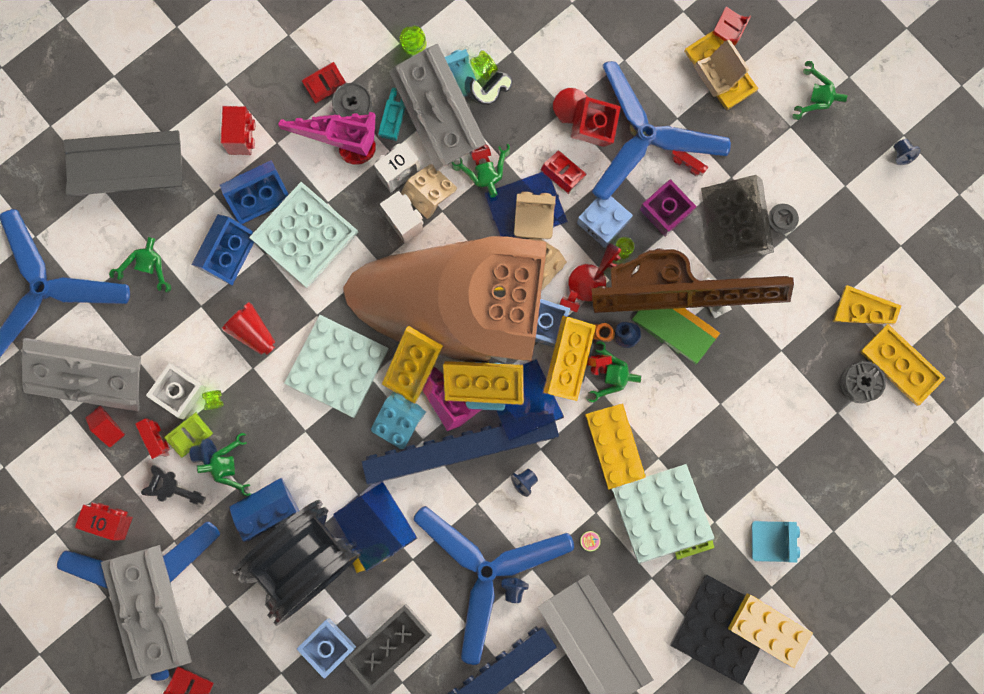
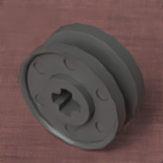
(348, 94)
(874, 382)

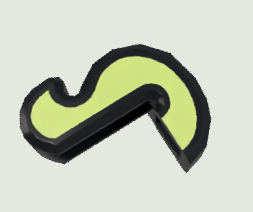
(490, 91)

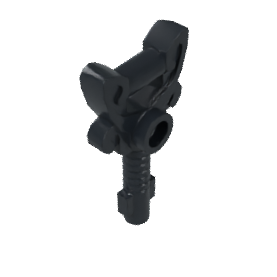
(169, 487)

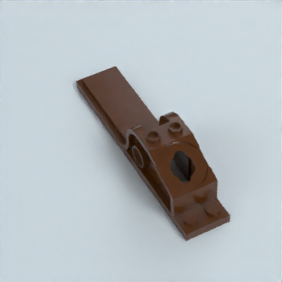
(667, 283)

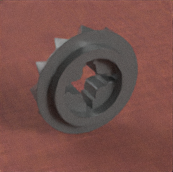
(783, 210)

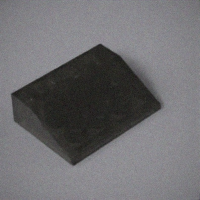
(737, 219)

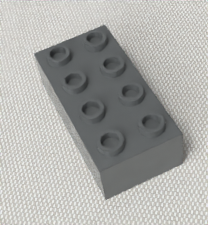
(388, 647)

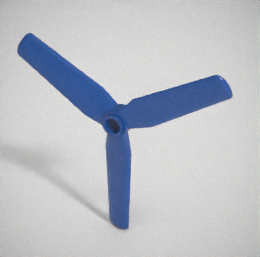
(663, 137)
(34, 271)
(175, 560)
(506, 564)

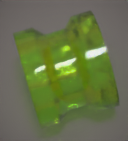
(626, 244)
(212, 400)

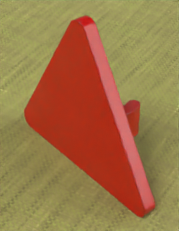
(610, 254)

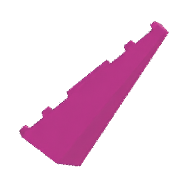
(348, 132)
(451, 413)

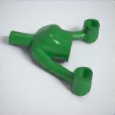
(822, 94)
(486, 172)
(146, 261)
(616, 375)
(224, 466)

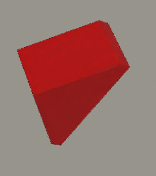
(104, 427)

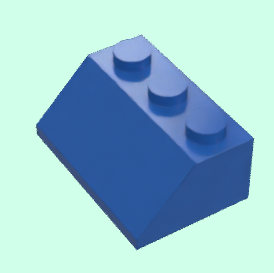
(254, 192)
(224, 249)
(263, 510)

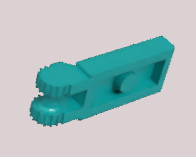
(392, 117)

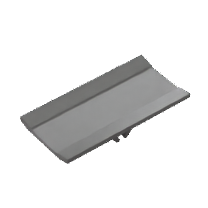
(437, 107)
(80, 374)
(146, 612)
(594, 640)

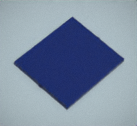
(504, 204)
(537, 409)
(375, 526)

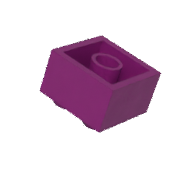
(667, 207)

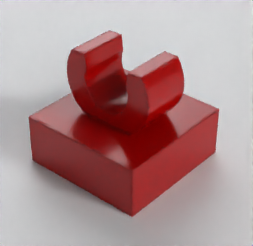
(482, 152)
(570, 301)
(599, 361)

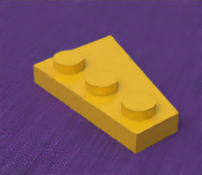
(863, 307)

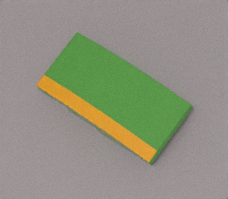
(678, 330)

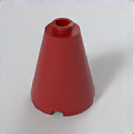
(250, 330)

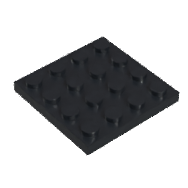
(706, 634)

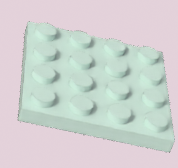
(304, 234)
(336, 366)
(662, 514)

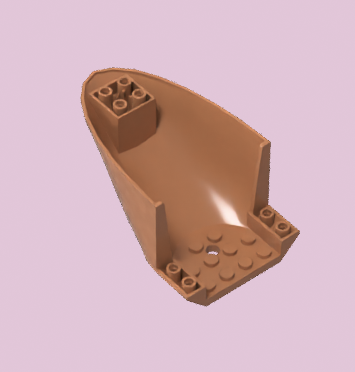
(452, 298)

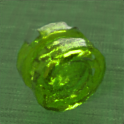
(412, 40)
(483, 65)

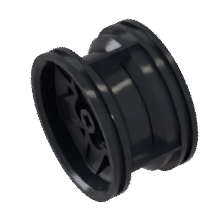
(297, 561)

